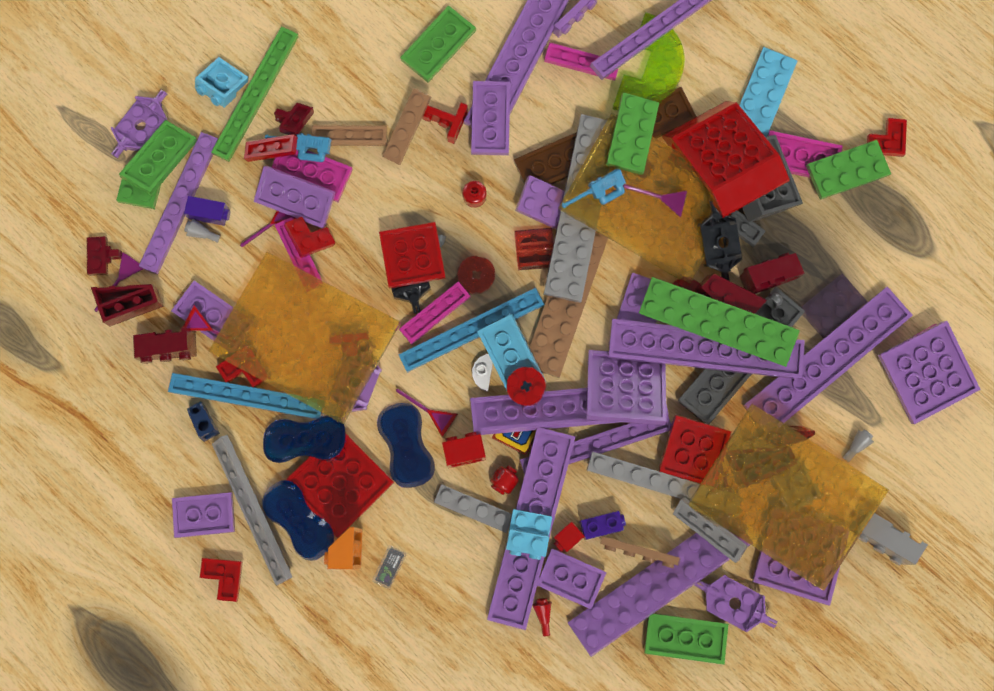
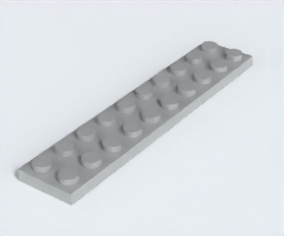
(573, 239)

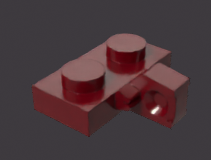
(294, 120)
(100, 255)

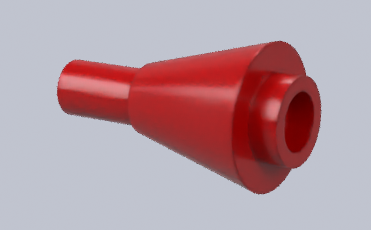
(543, 611)

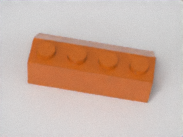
(345, 551)

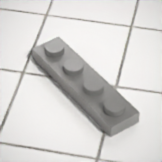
(473, 508)
(710, 531)

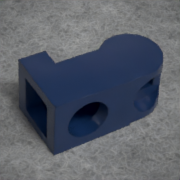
(202, 421)

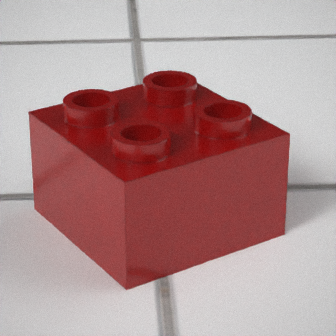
(463, 450)

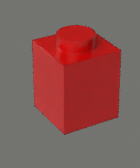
(568, 537)

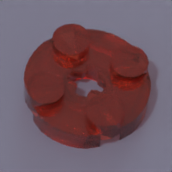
(477, 264)

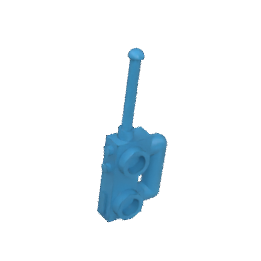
(306, 142)
(598, 187)

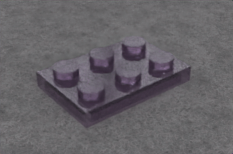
(833, 305)

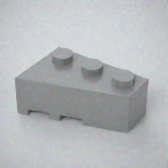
(892, 541)

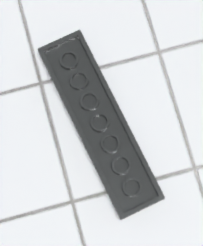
(716, 387)

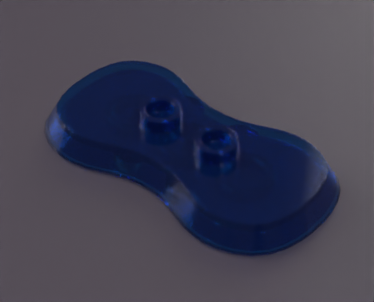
(290, 439)
(409, 459)
(308, 532)

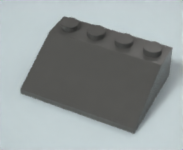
(777, 200)

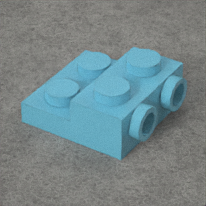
(220, 82)
(528, 534)

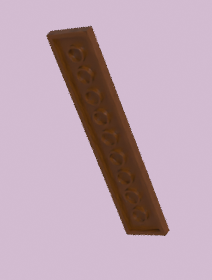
(553, 161)

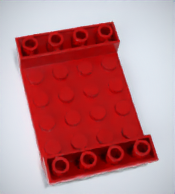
(729, 156)

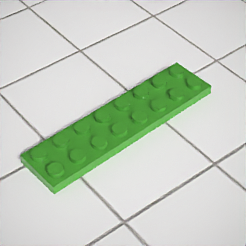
(719, 321)

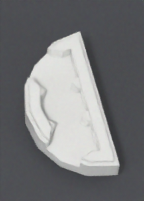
(482, 372)

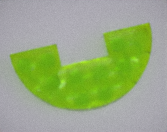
(661, 72)

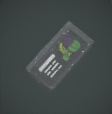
(389, 567)

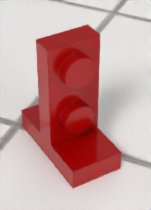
(448, 120)

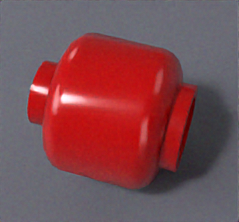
(478, 198)
(504, 480)

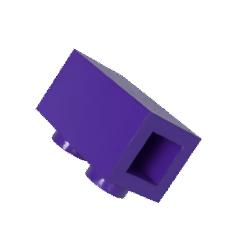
(207, 210)
(602, 525)

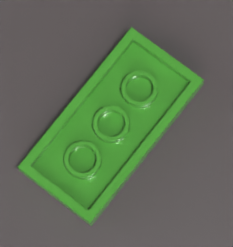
(438, 44)
(632, 133)
(158, 157)
(848, 169)
(686, 638)

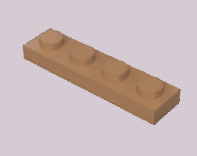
(407, 126)
(353, 135)
(648, 554)

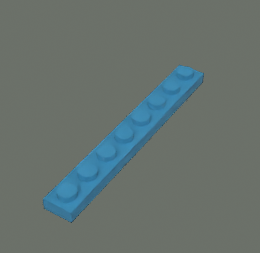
(468, 330)
(240, 395)

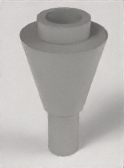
(197, 230)
(860, 442)

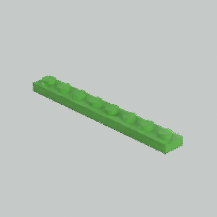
(255, 94)

